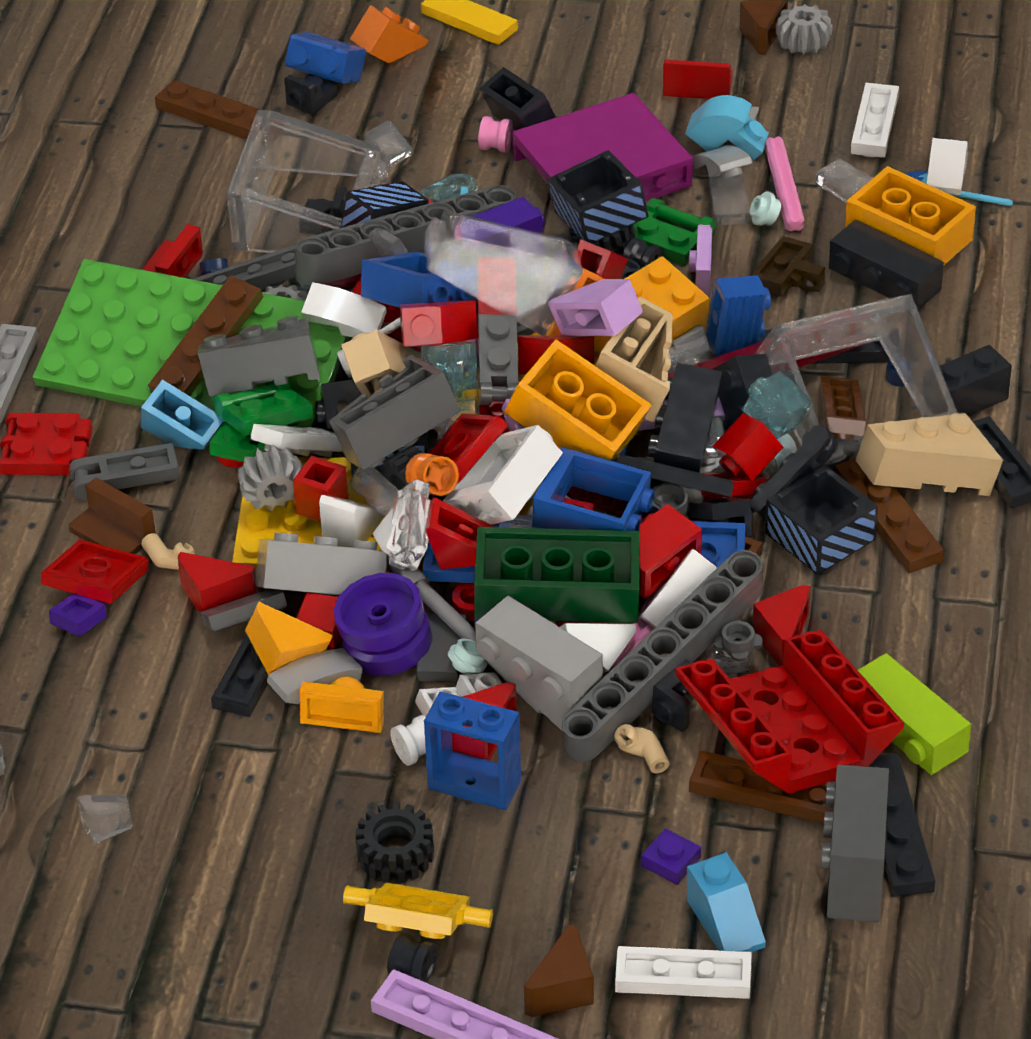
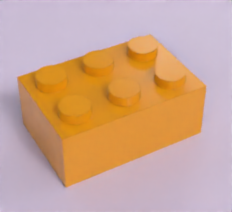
(914, 213)
(577, 404)

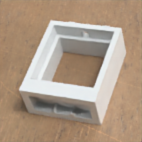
(506, 475)

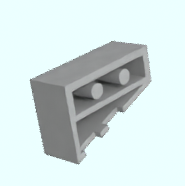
(316, 566)
(539, 657)

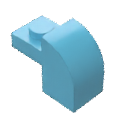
(727, 119)

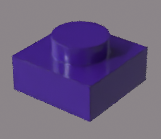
(77, 614)
(670, 856)

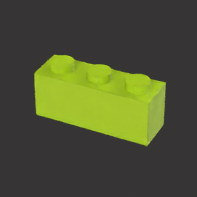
(932, 729)

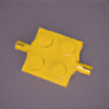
(416, 908)

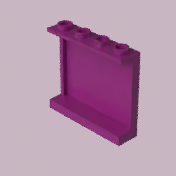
(615, 125)

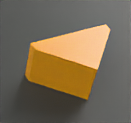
(283, 638)

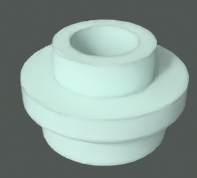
(765, 209)
(466, 658)

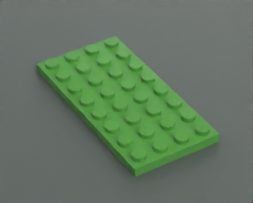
(130, 320)

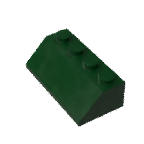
(559, 572)

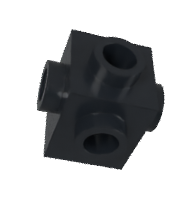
(333, 394)

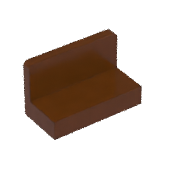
(113, 519)

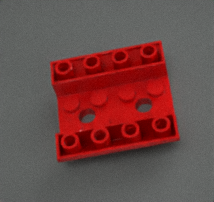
(814, 707)

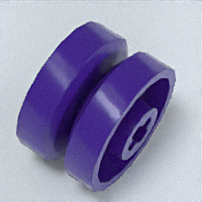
(383, 623)

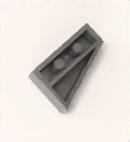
(258, 356)
(395, 414)
(857, 842)

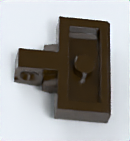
(789, 265)

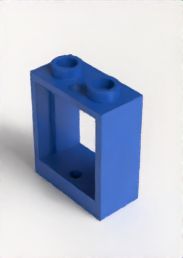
(406, 281)
(596, 476)
(450, 771)

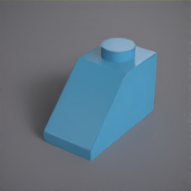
(179, 418)
(724, 904)

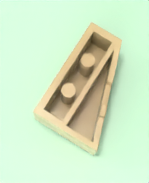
(640, 355)
(374, 356)
(929, 451)

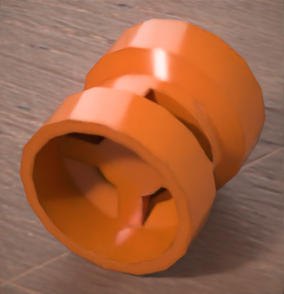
(441, 474)

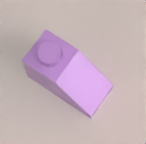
(596, 309)

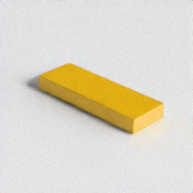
(471, 18)

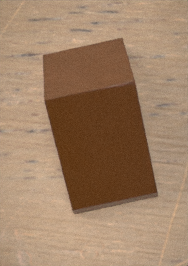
(759, 22)
(561, 979)

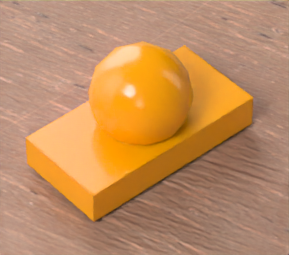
(342, 705)

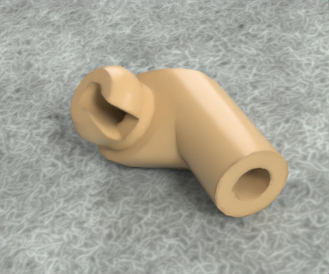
(161, 555)
(643, 744)

